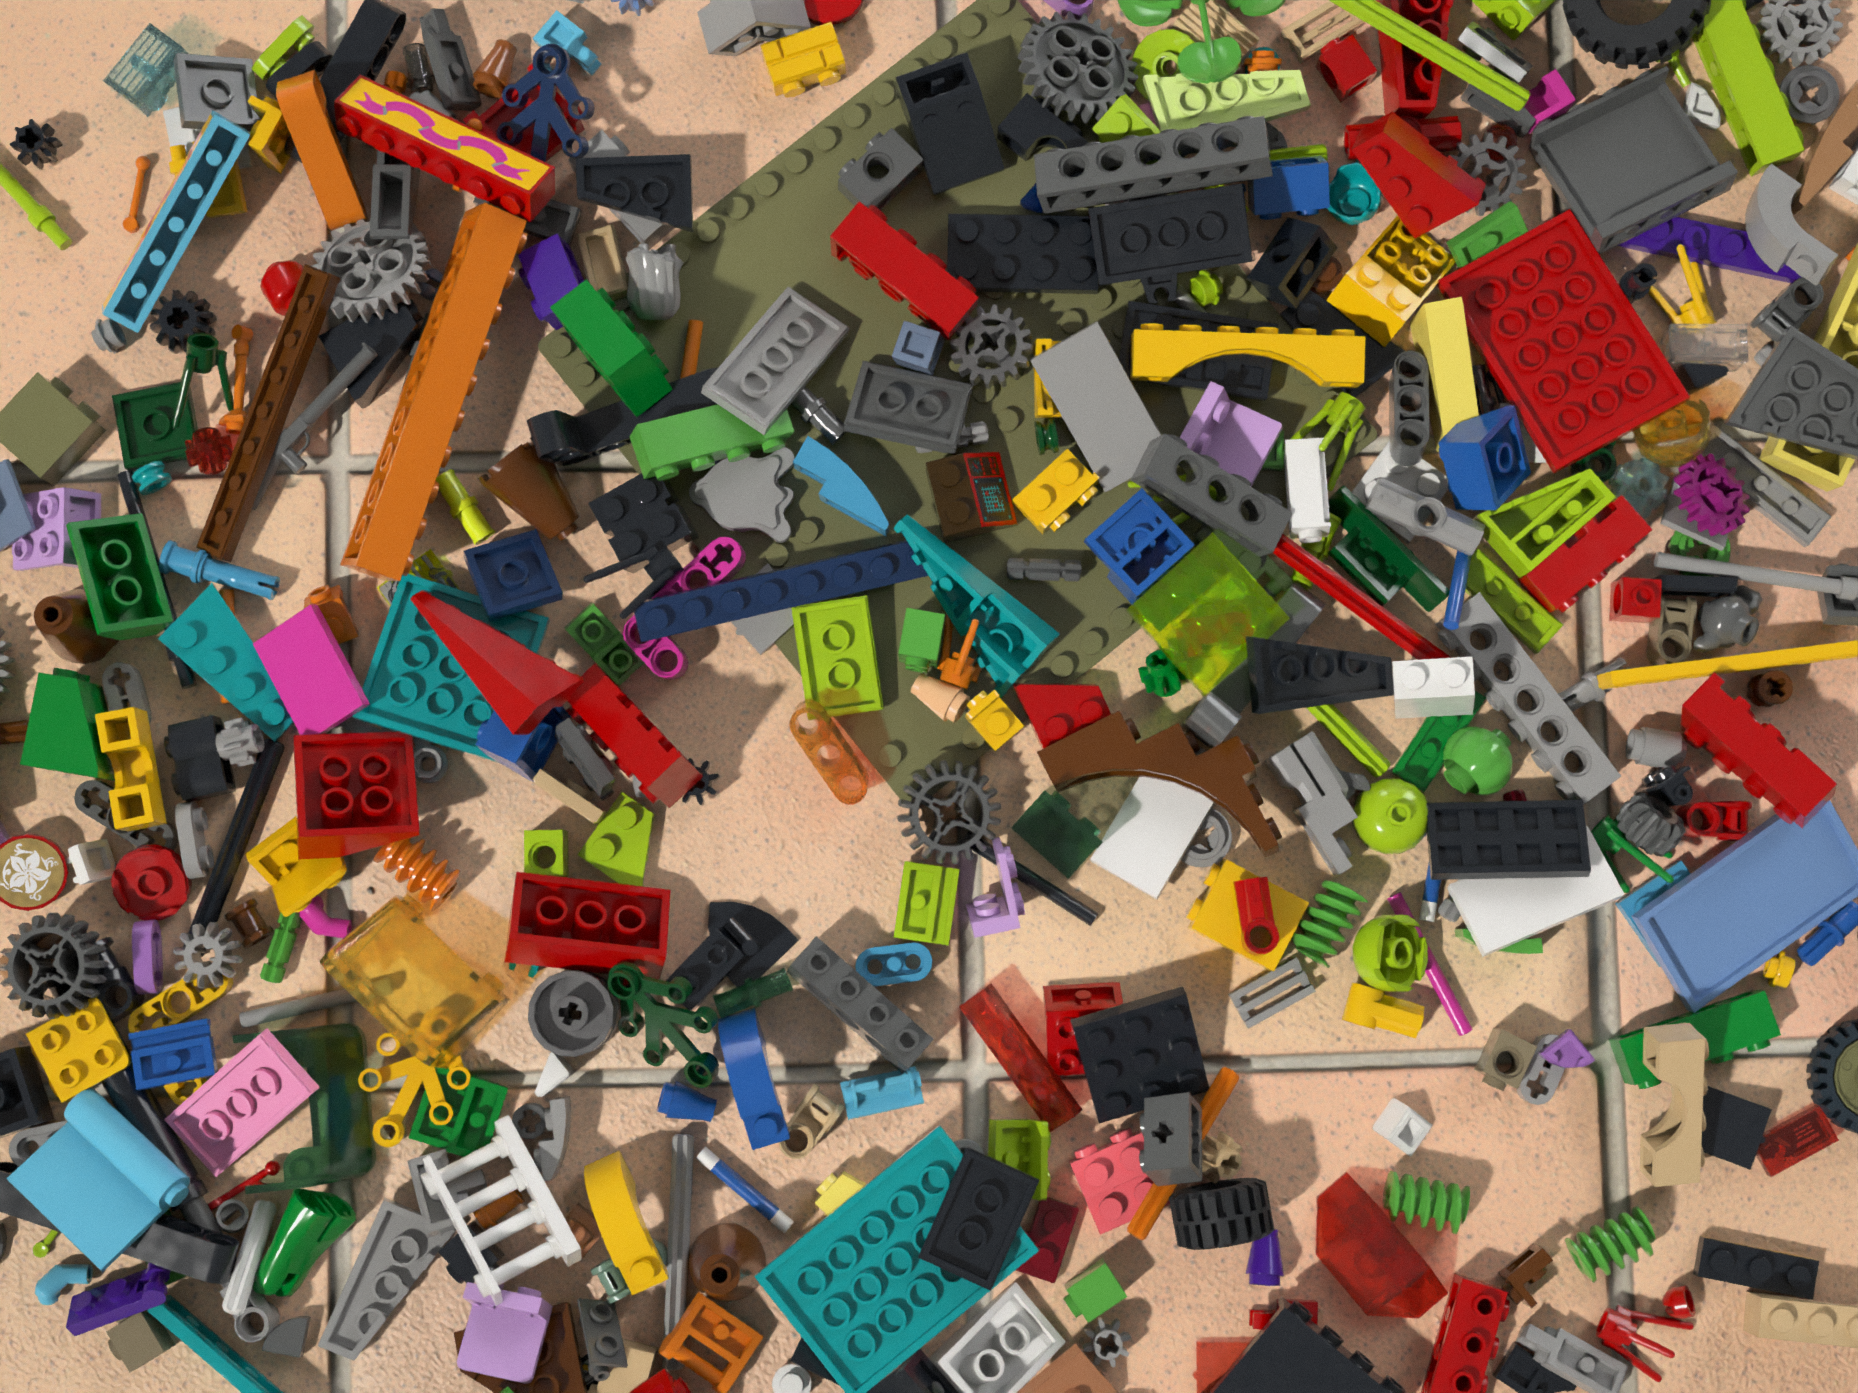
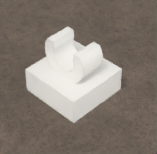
(92, 861)

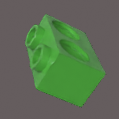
(921, 640)

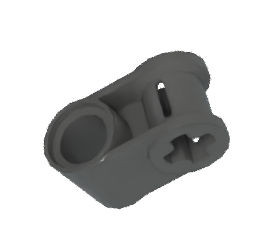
(1786, 311)

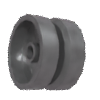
(551, 1018)

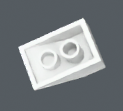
(999, 1346)

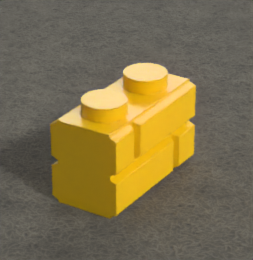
(804, 60)

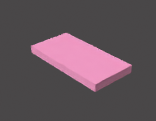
(241, 1102)

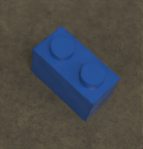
(1295, 186)

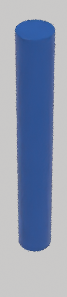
(1457, 591)

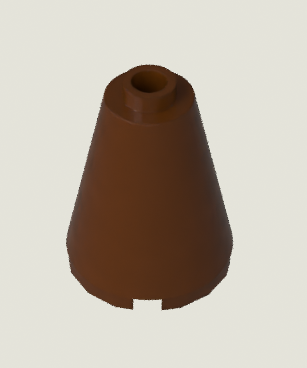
(533, 491)
(70, 629)
(735, 1251)

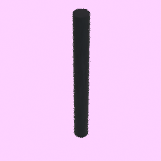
(1042, 886)

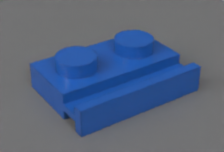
(173, 1054)

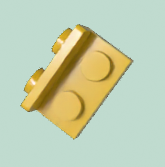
(269, 134)
(1056, 492)

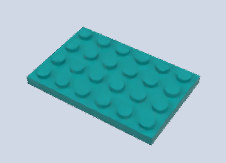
(858, 1277)

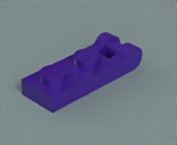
(118, 1299)

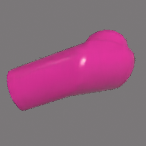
(321, 923)

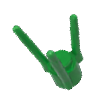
(1612, 839)

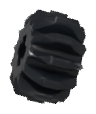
(172, 315)

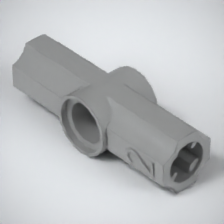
(1447, 527)

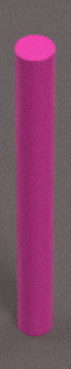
(1436, 975)

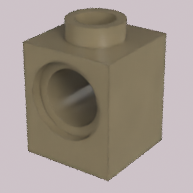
(1521, 1055)

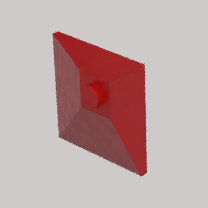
(353, 792)

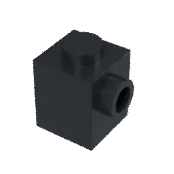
(459, 1261)

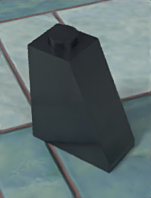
(387, 337)

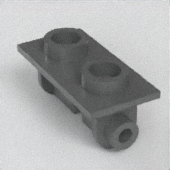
(601, 1337)

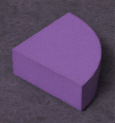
(1567, 1051)

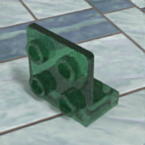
(1057, 833)

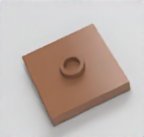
(1070, 1374)

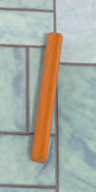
(1159, 1195)

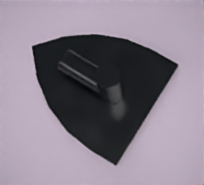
(756, 932)

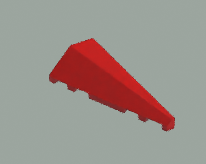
(509, 676)

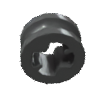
(521, 1113)

